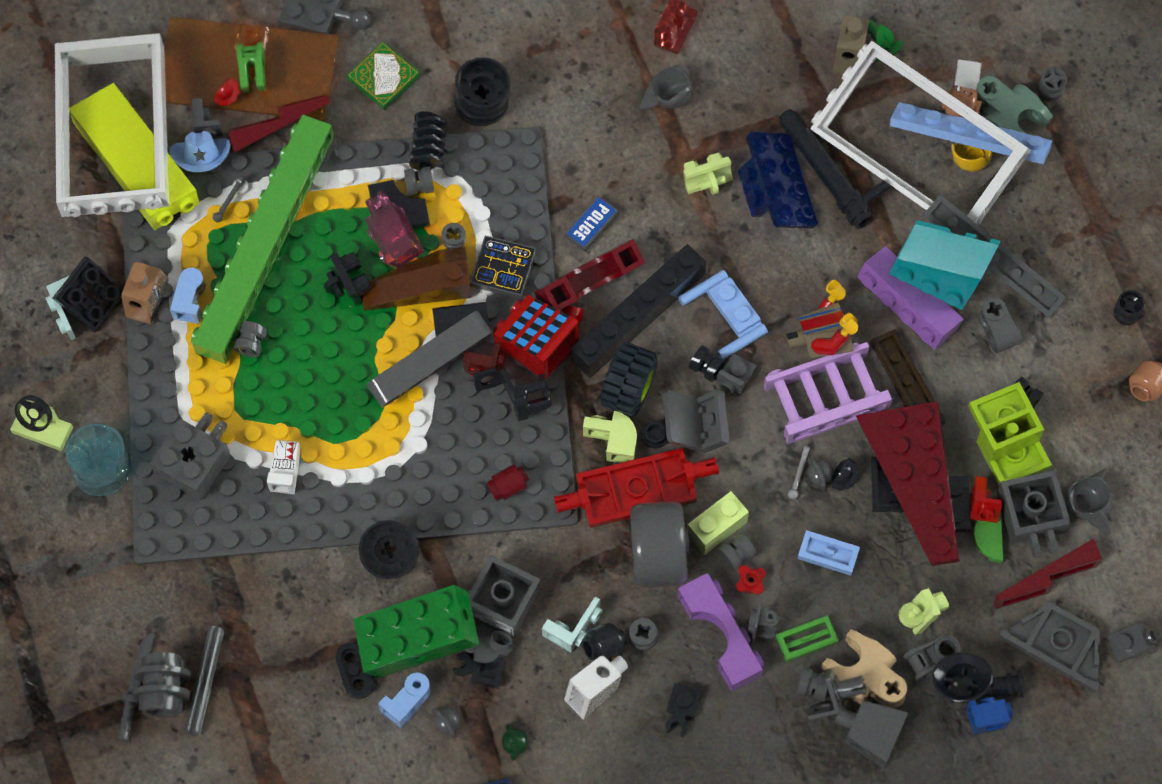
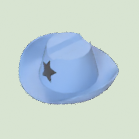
(200, 152)

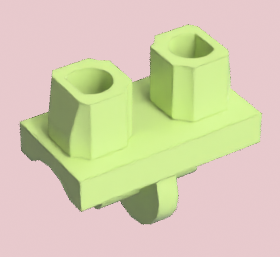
(709, 175)
(923, 610)

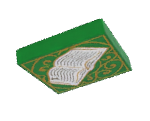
(383, 75)

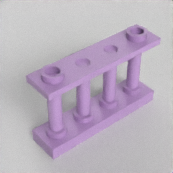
(823, 418)

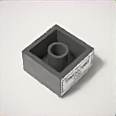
(503, 595)

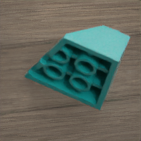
(943, 262)

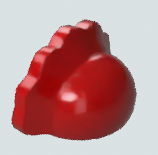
(227, 93)

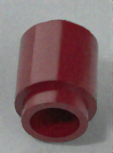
(508, 482)

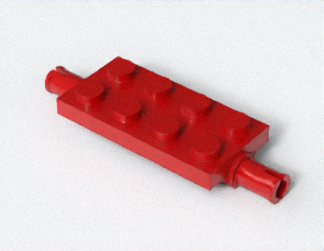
(614, 489)

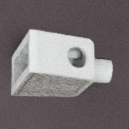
(594, 684)

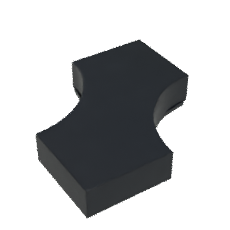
(414, 208)

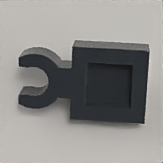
(482, 673)
(683, 705)

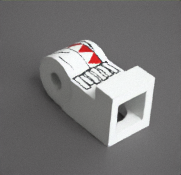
(284, 467)

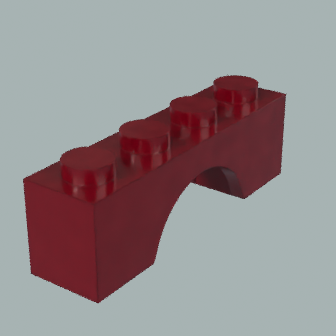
(591, 275)

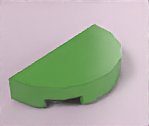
(988, 539)

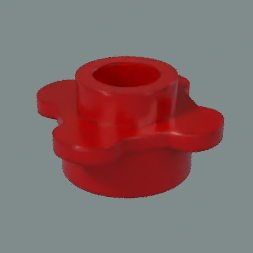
(750, 587)

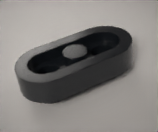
(353, 671)

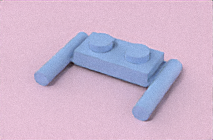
(733, 308)

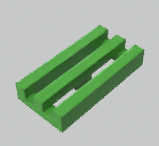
(789, 656)

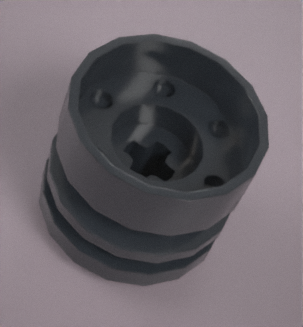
(486, 79)
(375, 541)

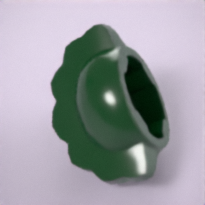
(514, 741)

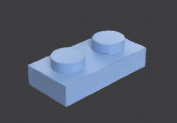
(828, 552)

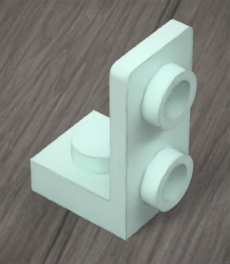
(62, 322)
(560, 634)

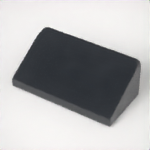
(448, 316)

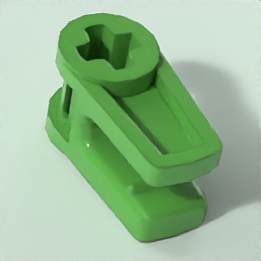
(251, 57)

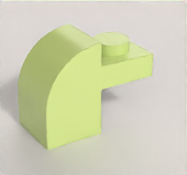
(619, 433)

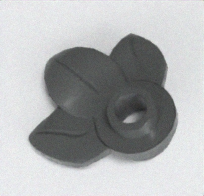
(492, 643)

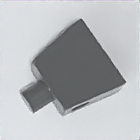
(872, 730)

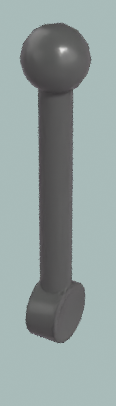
(218, 216)

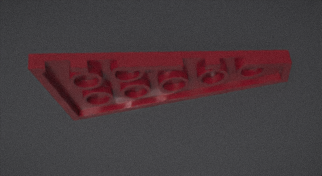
(914, 461)

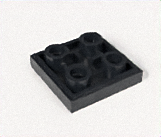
(89, 294)

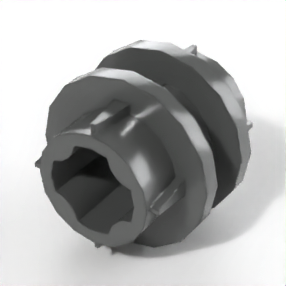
(161, 682)

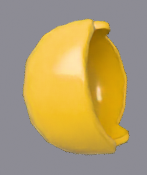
(970, 158)

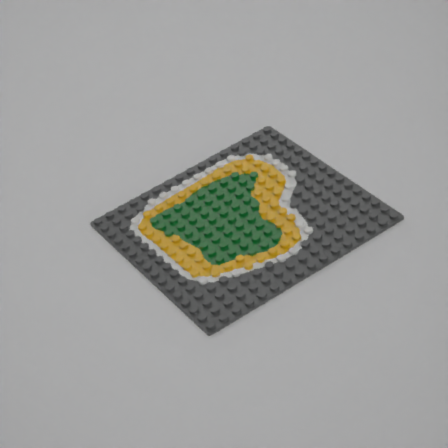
(358, 462)

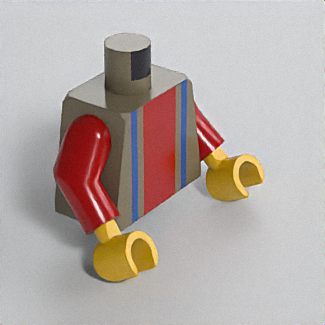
(826, 329)

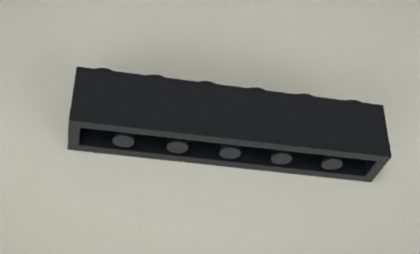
(638, 310)

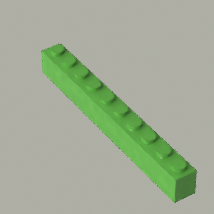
(263, 239)

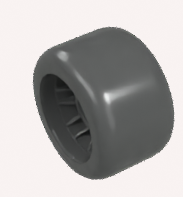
(659, 544)

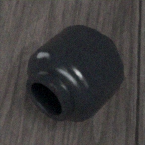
(604, 641)

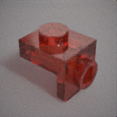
(476, 362)

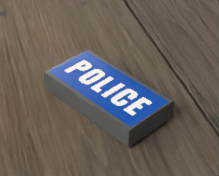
(591, 223)

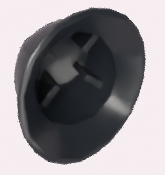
(962, 677)

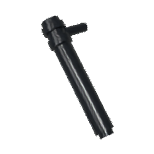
(848, 199)

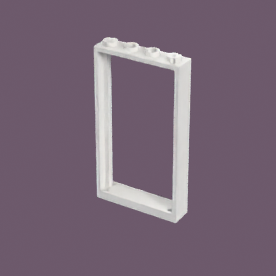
(99, 52)
(853, 76)

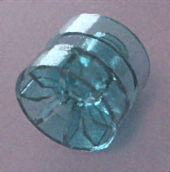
(98, 459)

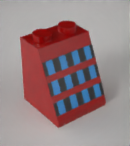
(537, 335)

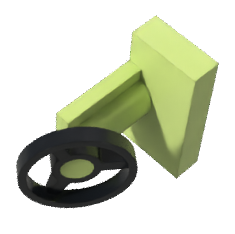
(40, 423)

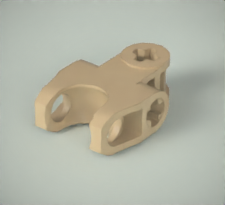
(875, 668)

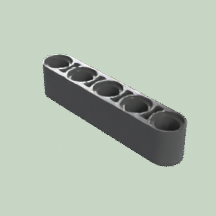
(429, 359)

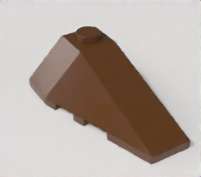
(426, 280)

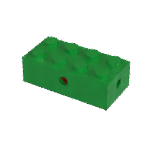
(416, 631)

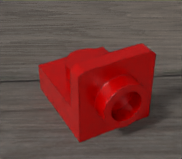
(981, 505)

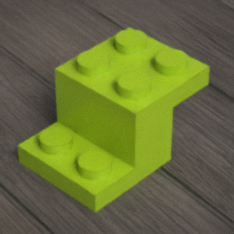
(1009, 434)

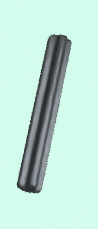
(204, 681)

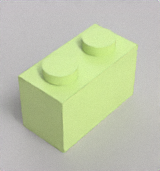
(717, 523)

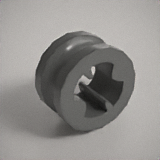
(453, 228)

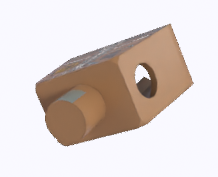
(143, 287)

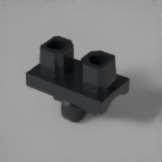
(354, 287)

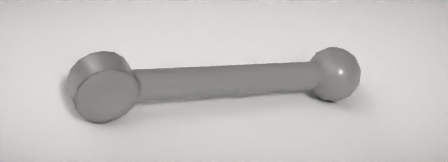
(793, 493)

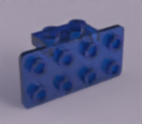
(775, 182)

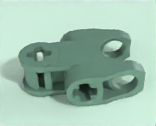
(1008, 106)

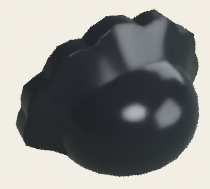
(845, 475)

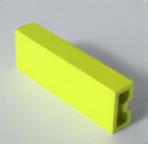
(128, 151)

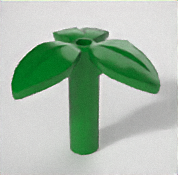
(884, 38)

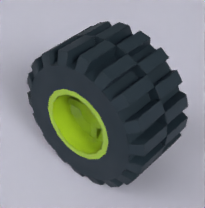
(629, 379)

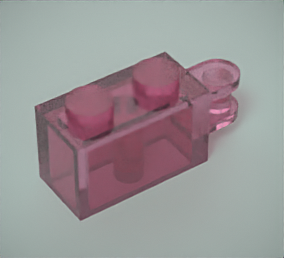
(392, 231)

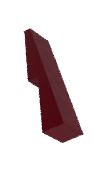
(288, 113)
(1039, 583)

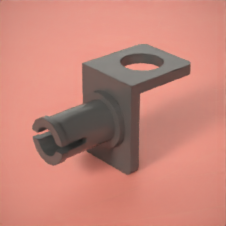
(838, 691)

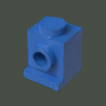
(988, 715)

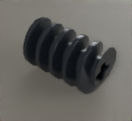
(427, 141)

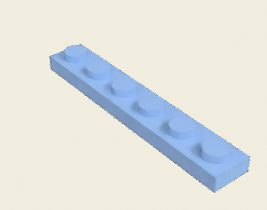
(964, 132)

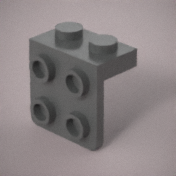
(696, 421)

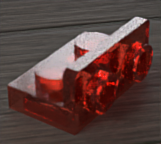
(674, 26)

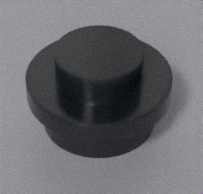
(654, 435)

